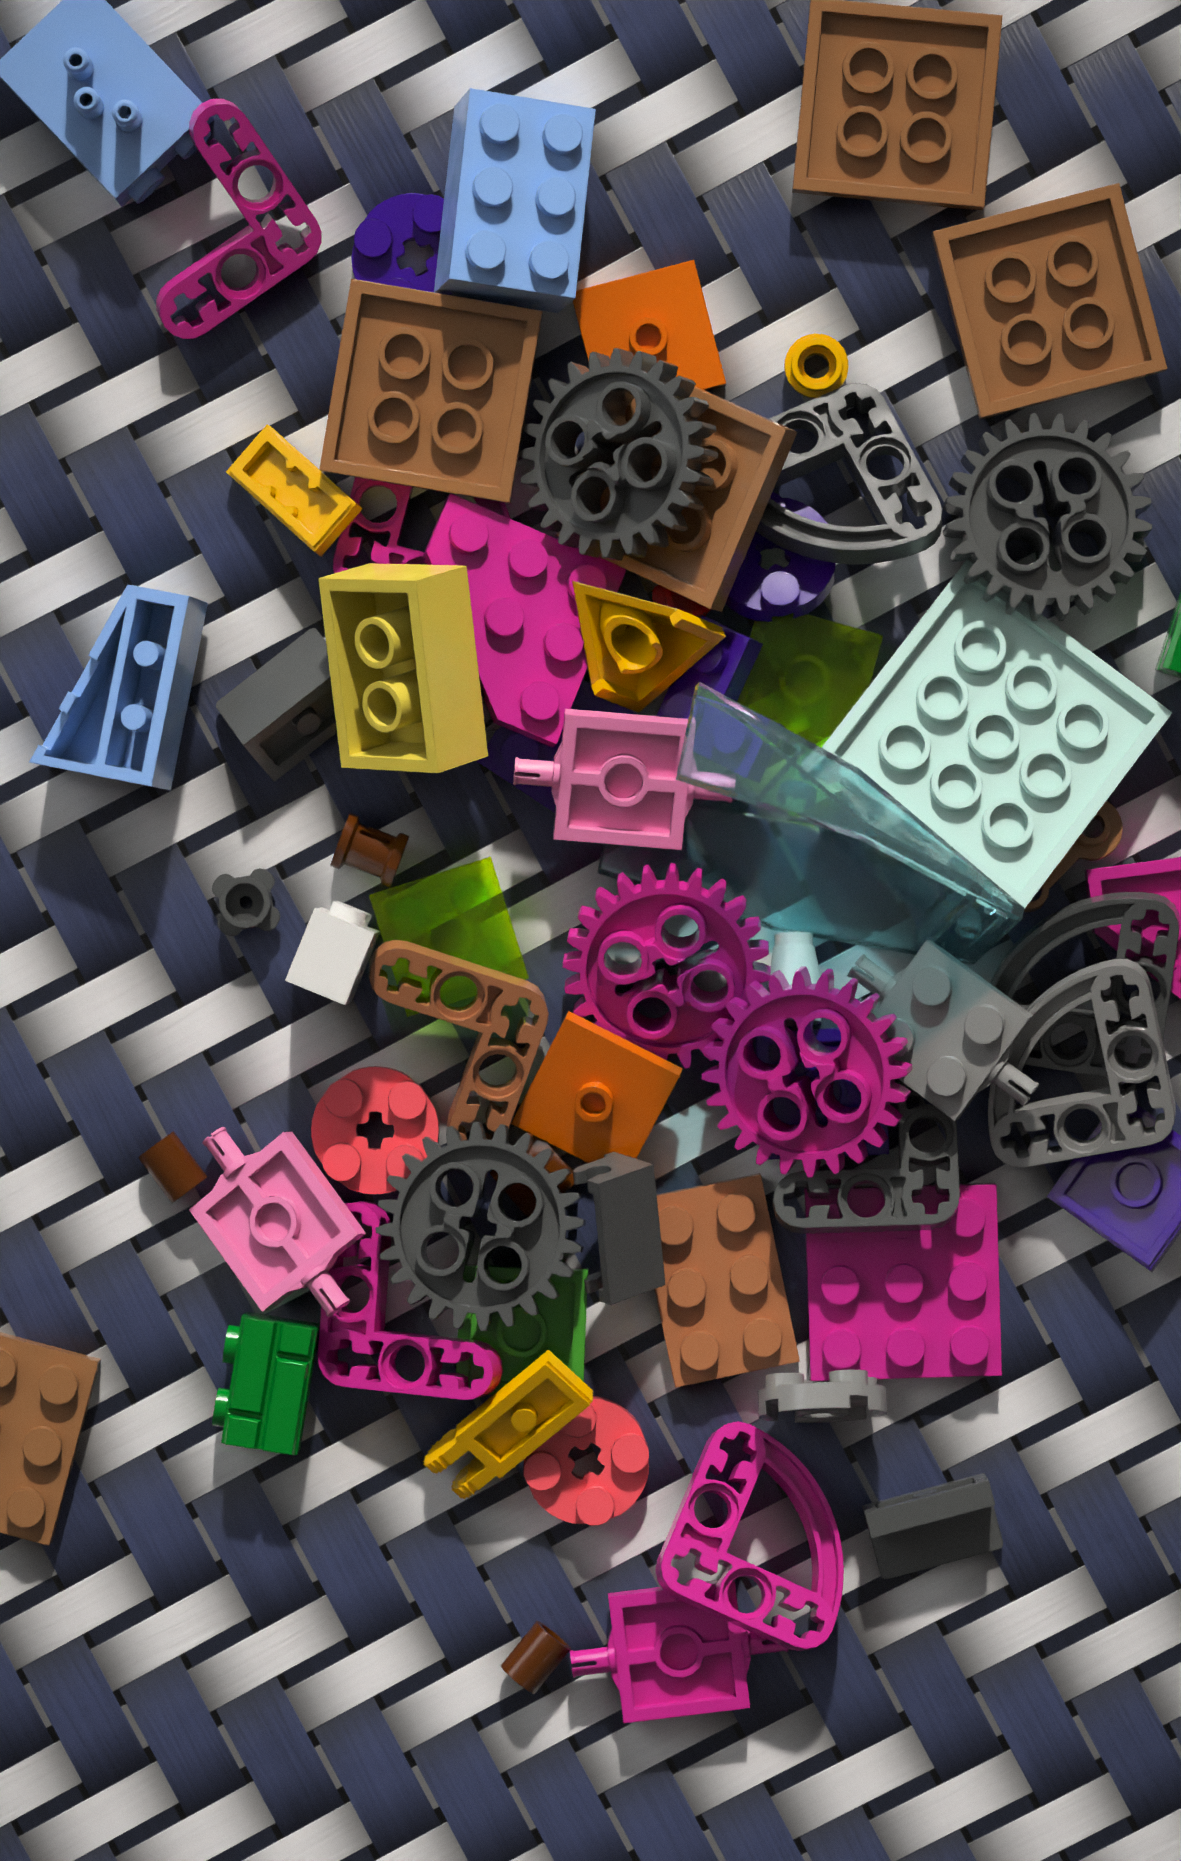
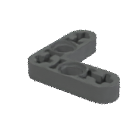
(895, 1184)

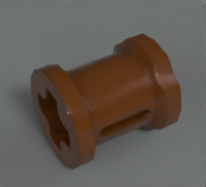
(369, 850)

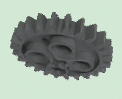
(597, 406)
(1103, 512)
(424, 1212)

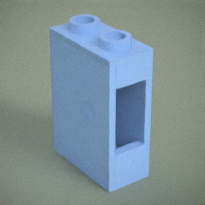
(103, 96)

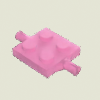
(617, 780)
(277, 1221)

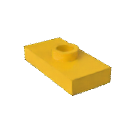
(294, 490)

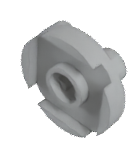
(832, 1401)

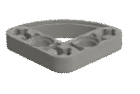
(1110, 1103)

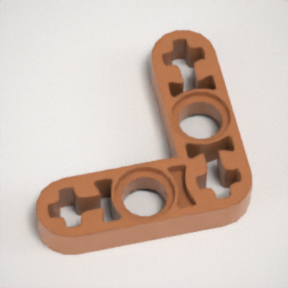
(481, 1015)

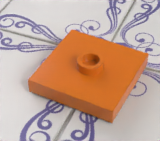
(657, 315)
(595, 1092)

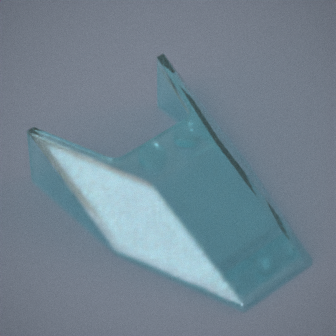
(817, 844)

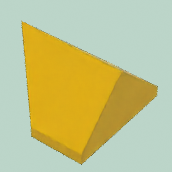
(637, 644)

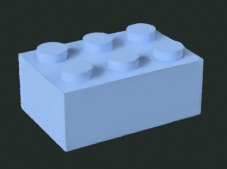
(514, 200)

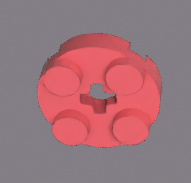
(349, 1103)
(594, 1496)

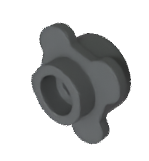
(234, 916)

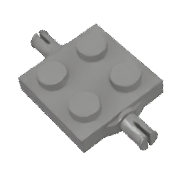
(954, 1027)

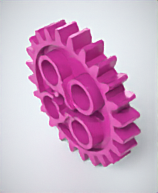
(639, 919)
(862, 1058)

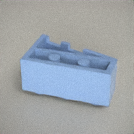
(133, 693)

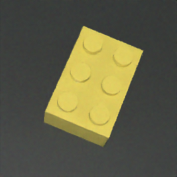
(403, 667)

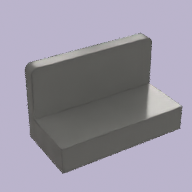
(284, 706)
(933, 1526)

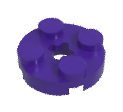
(386, 231)
(781, 590)

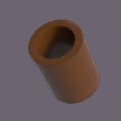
(172, 1167)
(535, 1657)

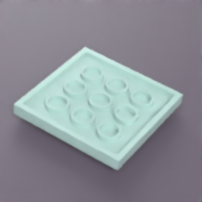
(998, 733)

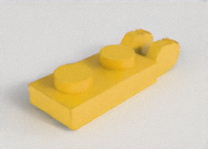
(511, 1424)

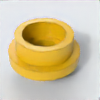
(816, 345)

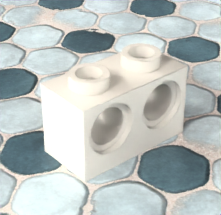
(334, 952)

